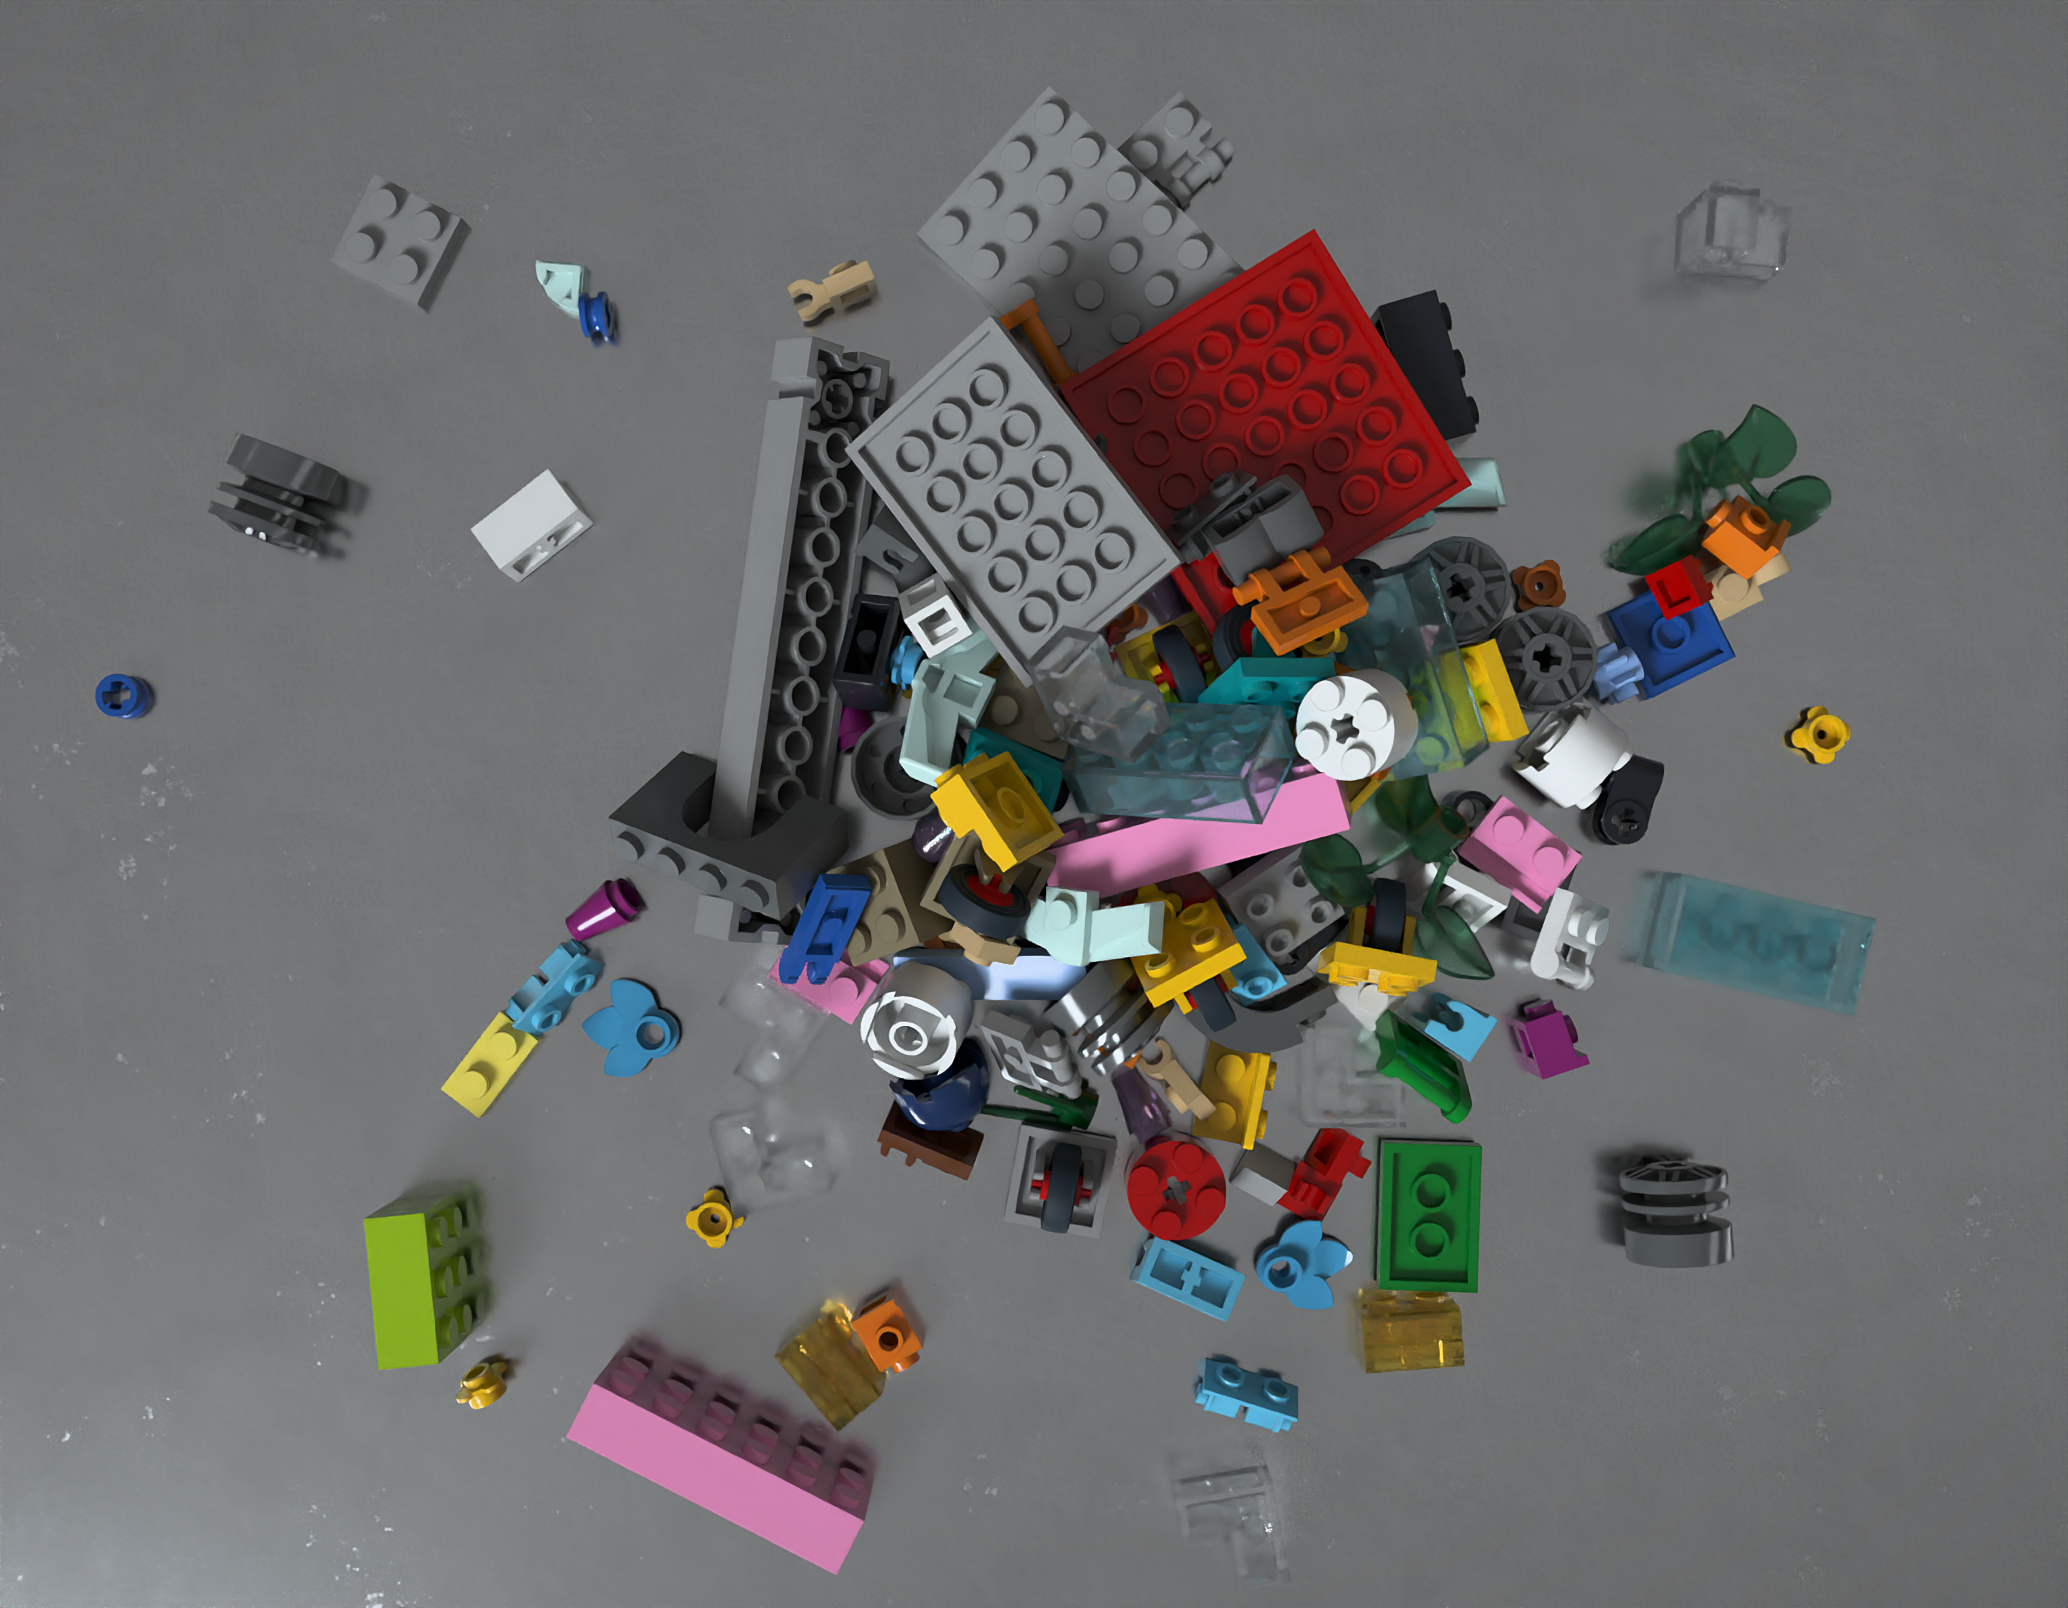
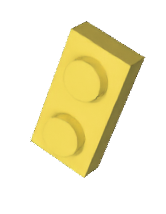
(490, 1065)

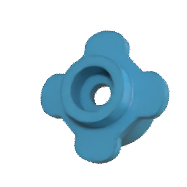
(906, 661)

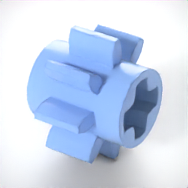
(1616, 674)

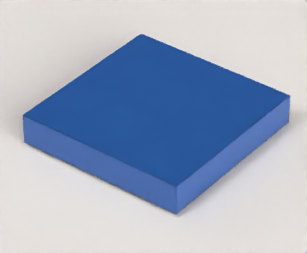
(1671, 648)

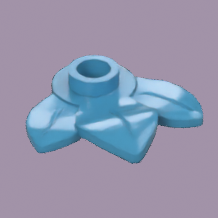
(625, 1026)
(1309, 1265)

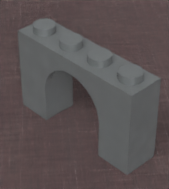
(758, 872)

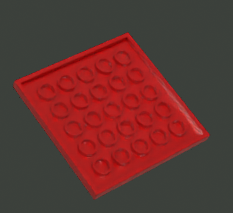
(1271, 382)

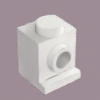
(934, 615)

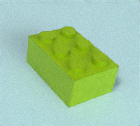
(416, 1281)

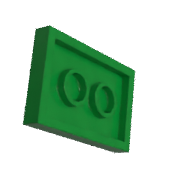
(1429, 1216)

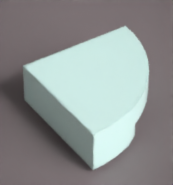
(563, 282)

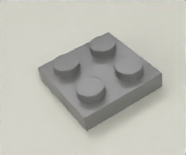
(398, 241)

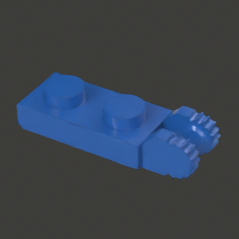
(824, 927)

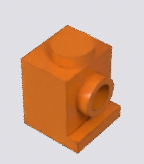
(1743, 535)
(889, 1315)

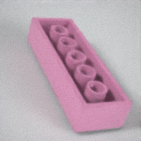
(1141, 851)
(723, 1463)

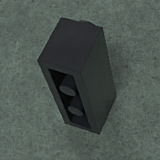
(1420, 343)

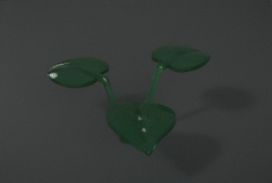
(1756, 449)
(1431, 836)

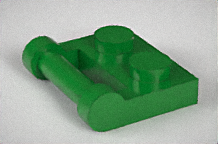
(1423, 1066)

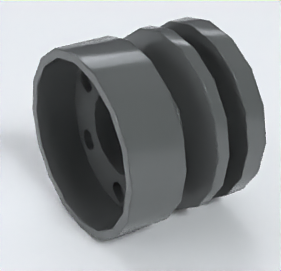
(272, 492)
(1483, 578)
(1563, 642)
(883, 781)
(1109, 1013)
(1677, 1220)

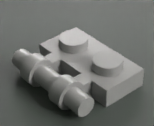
(1166, 140)
(1029, 1059)

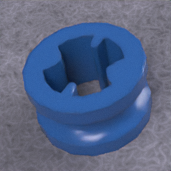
(595, 314)
(130, 707)

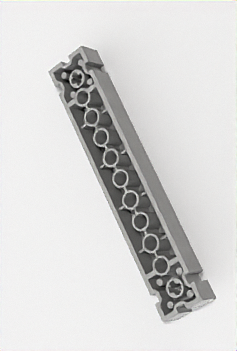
(793, 609)

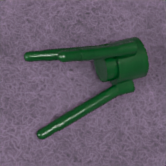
(1068, 1112)

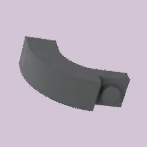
(1269, 1024)

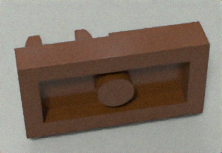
(944, 1150)

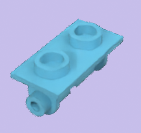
(1256, 974)
(540, 1006)
(1269, 1400)

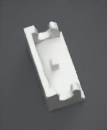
(532, 526)

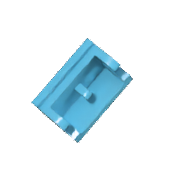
(1460, 1026)
(1189, 1278)

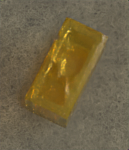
(1409, 1333)
(831, 1368)

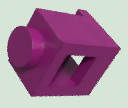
(1548, 1040)

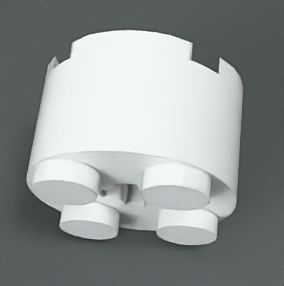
(1356, 724)
(1573, 754)
(917, 1021)

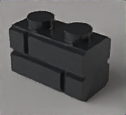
(865, 654)

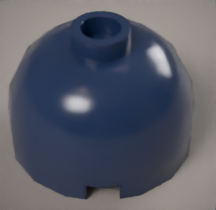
(950, 1098)

